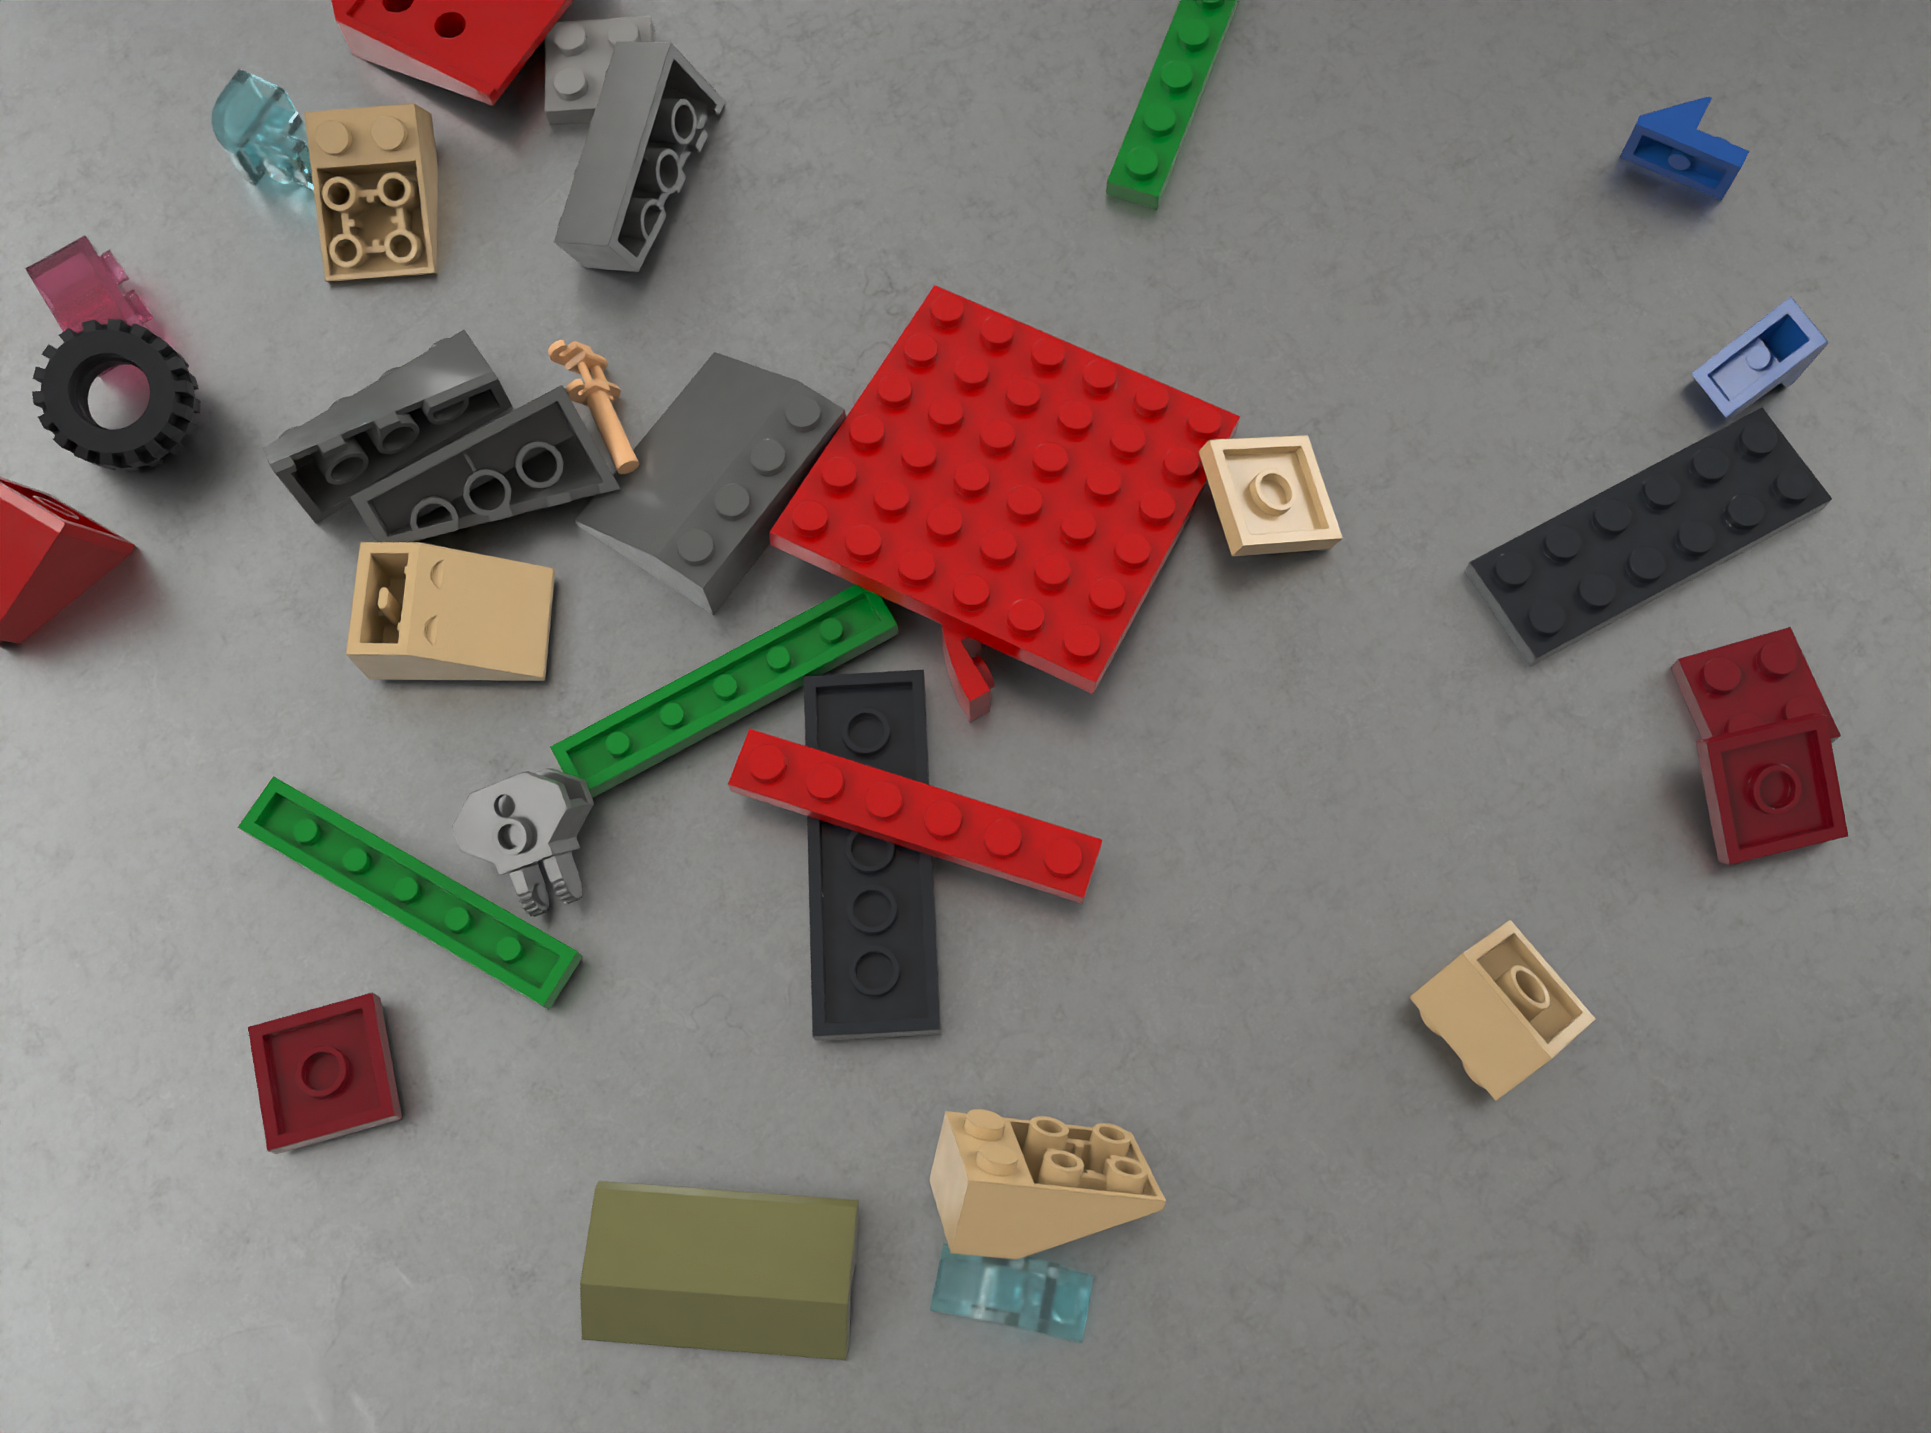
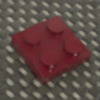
(1750, 685)
(1772, 788)
(324, 1073)

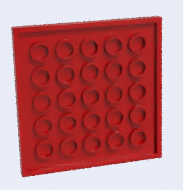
(1006, 487)

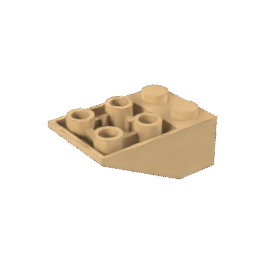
(375, 190)
(448, 615)
(1035, 1182)

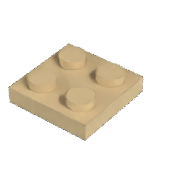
(1270, 495)

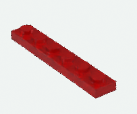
(916, 815)

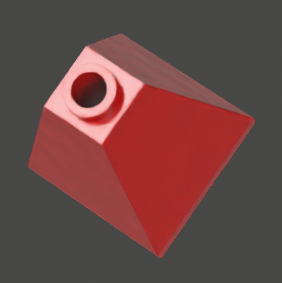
(47, 557)

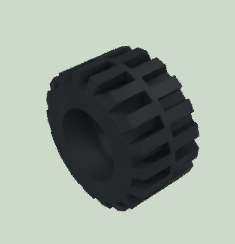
(77, 365)

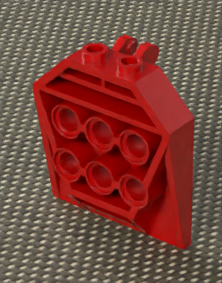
(449, 43)

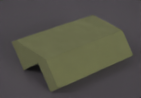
(719, 1270)

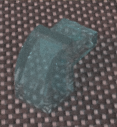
(257, 129)
(1013, 1293)

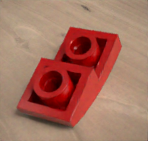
(967, 675)

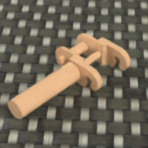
(598, 396)

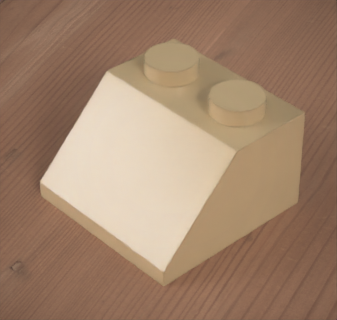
(1502, 1010)

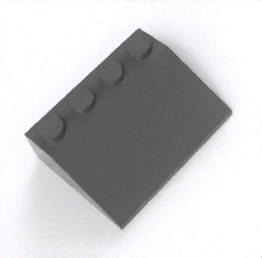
(714, 478)

